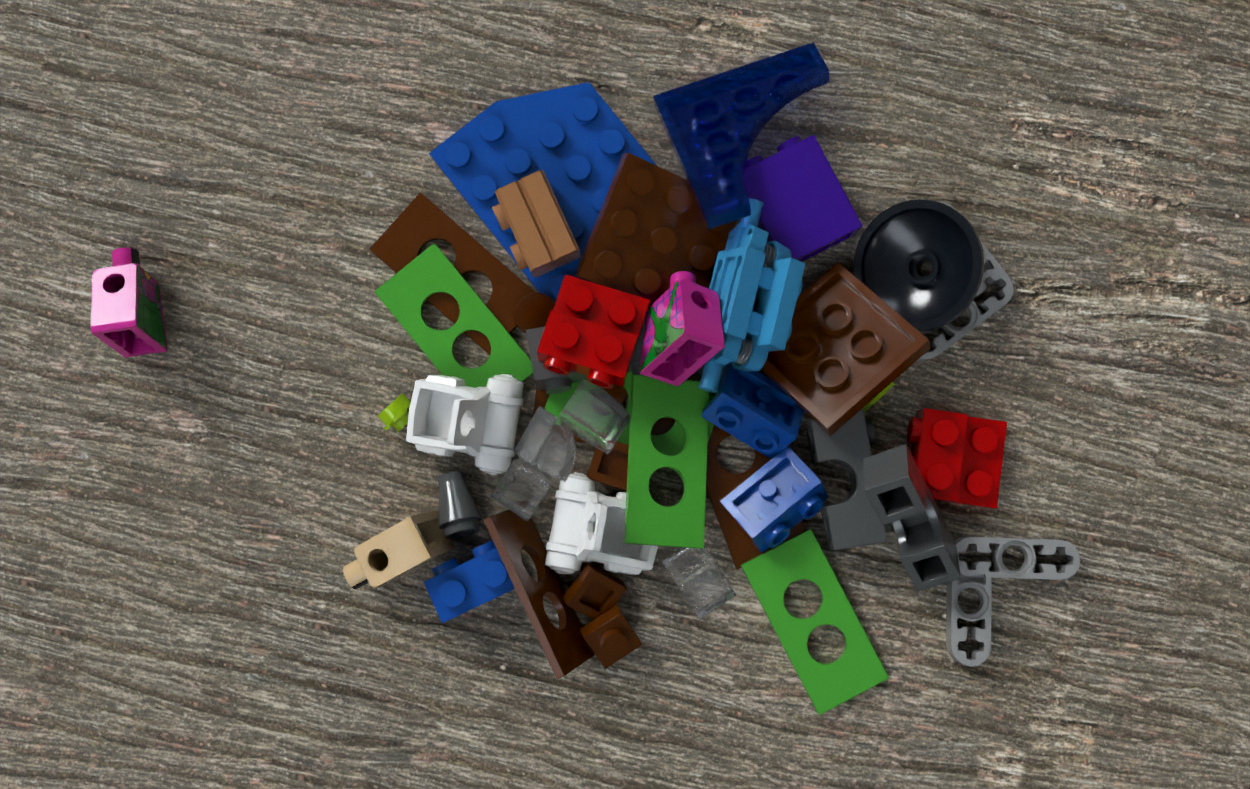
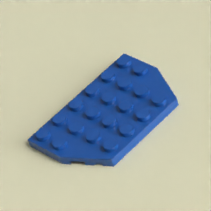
(556, 131)

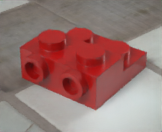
(592, 332)
(958, 456)

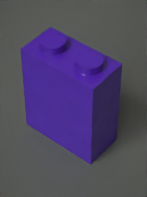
(800, 199)

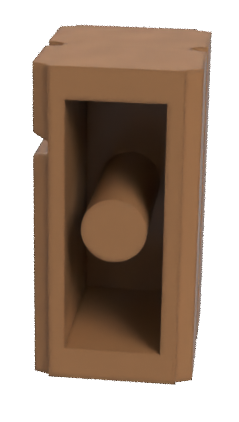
(537, 224)

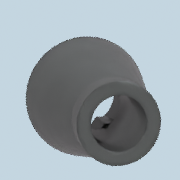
(456, 506)

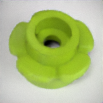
(396, 413)

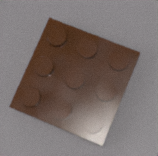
(649, 233)
(842, 349)

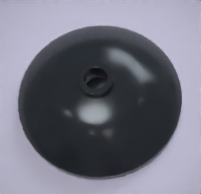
(901, 242)

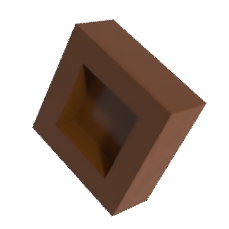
(610, 468)
(594, 591)
(611, 636)

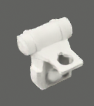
(465, 419)
(591, 529)

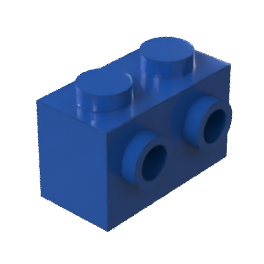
(468, 585)

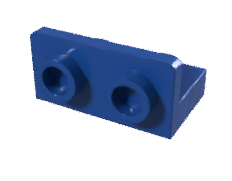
(754, 411)
(776, 499)

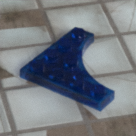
(721, 116)

